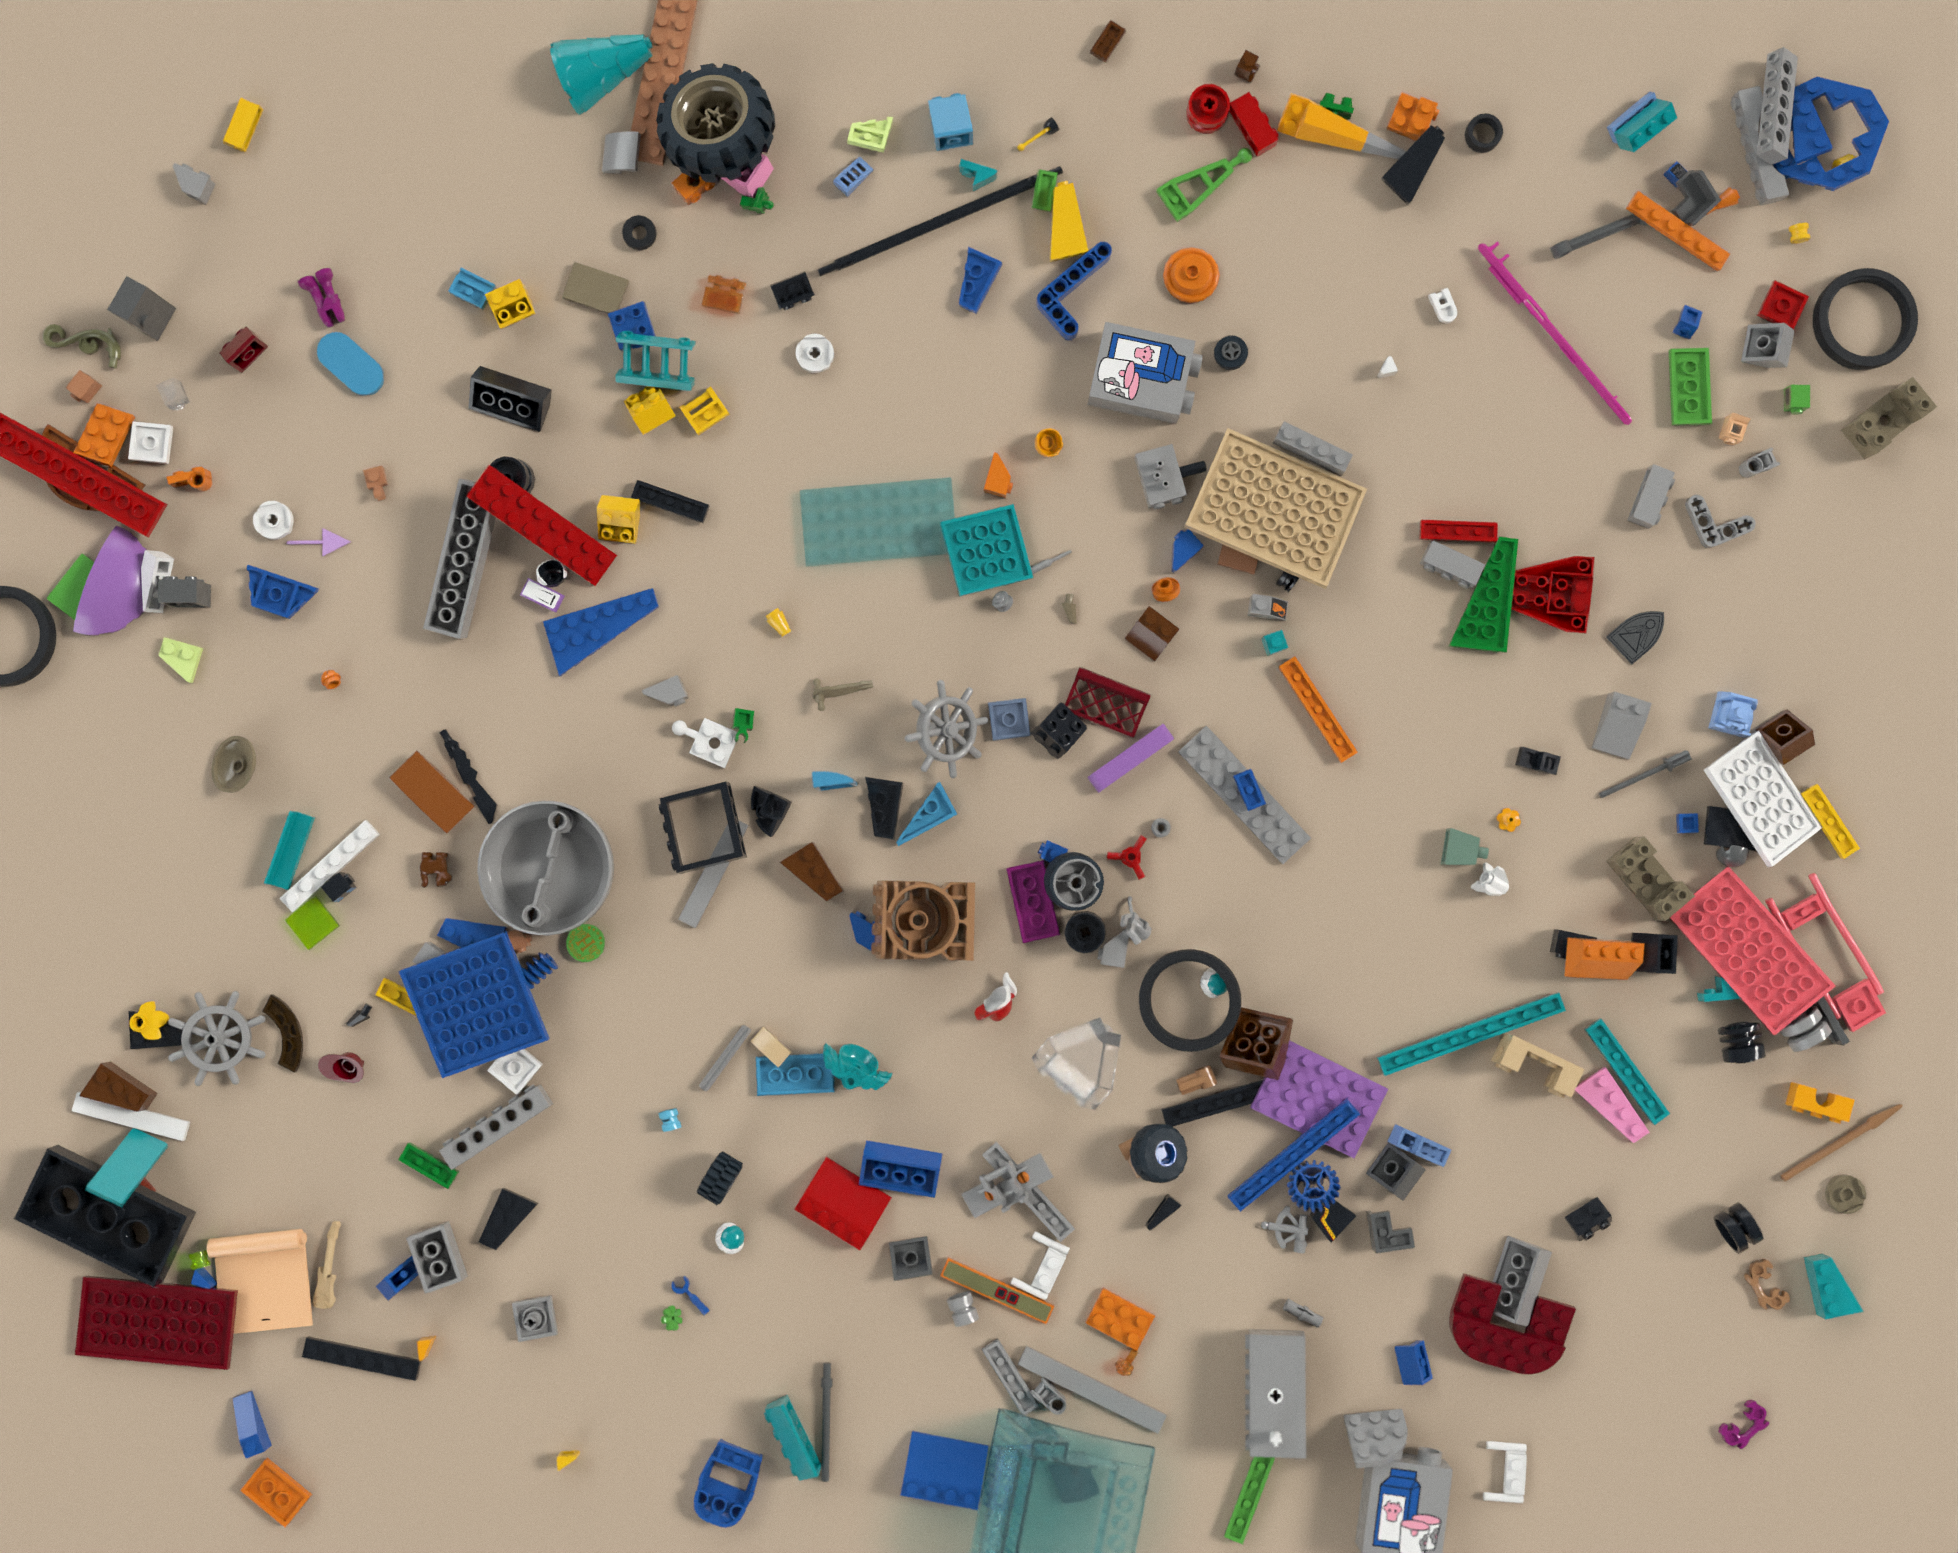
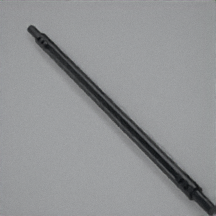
(932, 224)

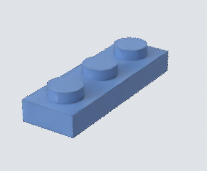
(1630, 113)

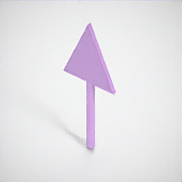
(330, 542)

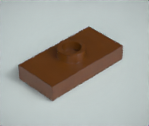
(1108, 41)

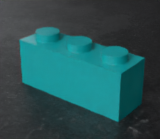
(1645, 125)

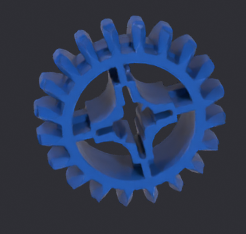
(1306, 1198)

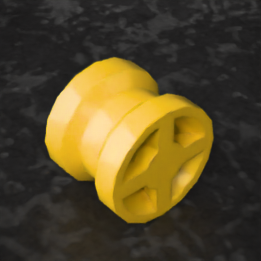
(1799, 233)

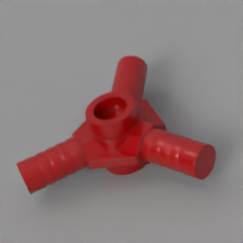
(1131, 857)

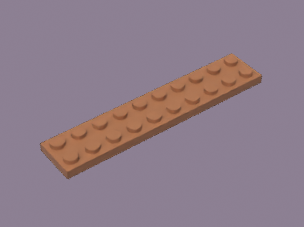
(670, 44)

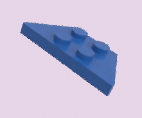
(278, 593)

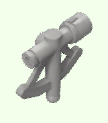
(1299, 1230)

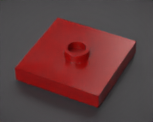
(1782, 304)

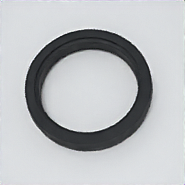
(1895, 288)
(46, 641)
(1163, 1035)

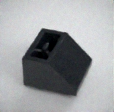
(1659, 952)

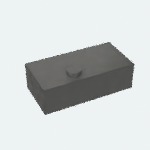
(141, 308)

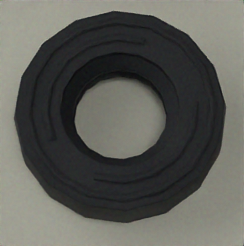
(644, 243)

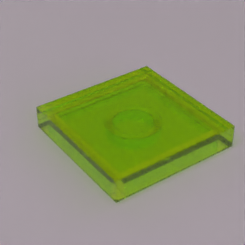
(312, 922)

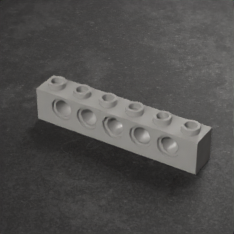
(1777, 106)
(451, 1150)

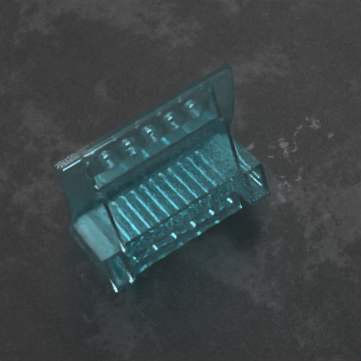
(1060, 1490)

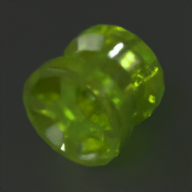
(199, 1259)

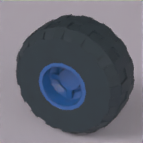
(1158, 1153)

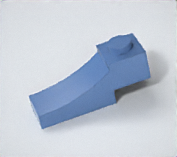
(1419, 1145)

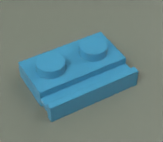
(471, 288)

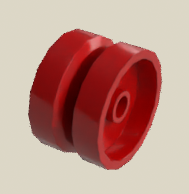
(1207, 108)

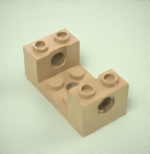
(1562, 1077)

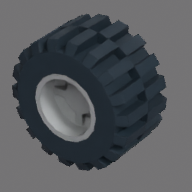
(719, 1178)

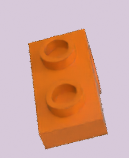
(191, 477)

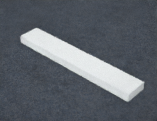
(143, 1120)

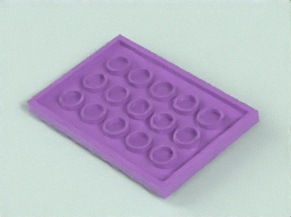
(1311, 1089)

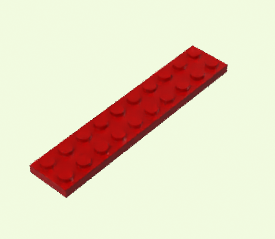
(79, 477)

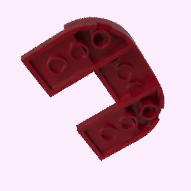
(1502, 1347)

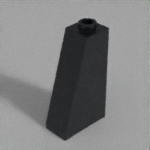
(1411, 168)

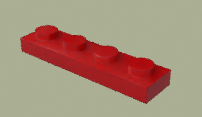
(1458, 531)

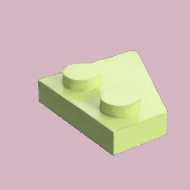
(870, 134)
(181, 657)

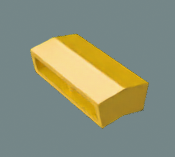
(243, 125)

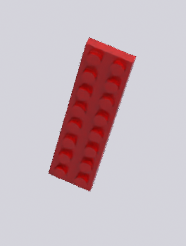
(541, 525)

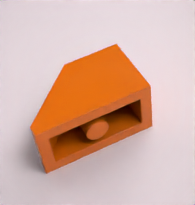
(998, 478)

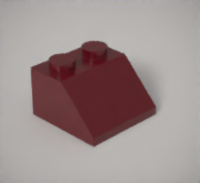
(243, 349)

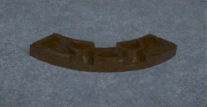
(290, 1030)

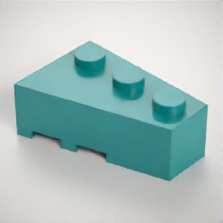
(1829, 1289)

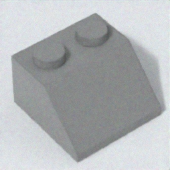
(1768, 345)

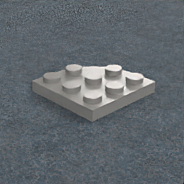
(1376, 1436)

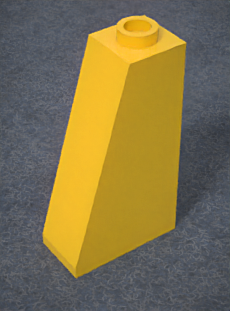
(1066, 224)

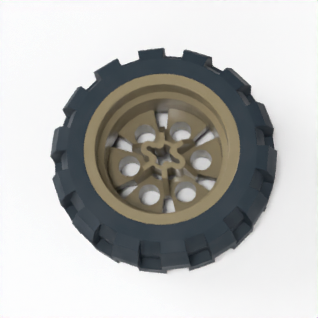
(710, 92)

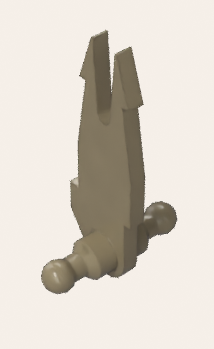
(821, 693)

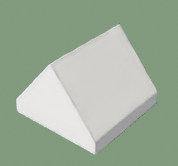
(1388, 368)

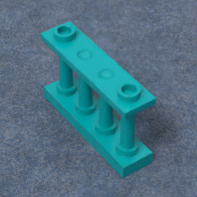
(645, 376)

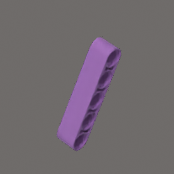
(1130, 758)

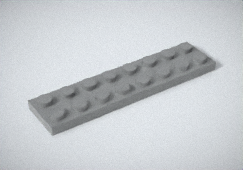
(1268, 822)

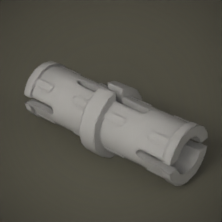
(1303, 1313)

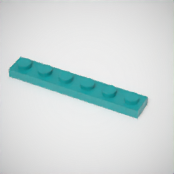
(1627, 1071)

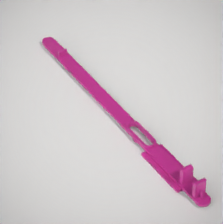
(1520, 295)

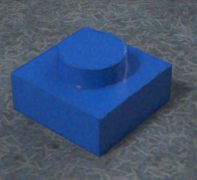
(1687, 823)

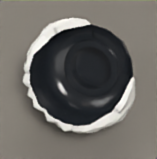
(551, 573)

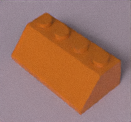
(1602, 958)

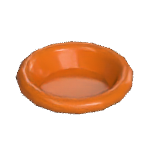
(1191, 275)

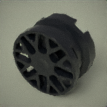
(1286, 581)

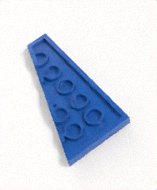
(589, 629)

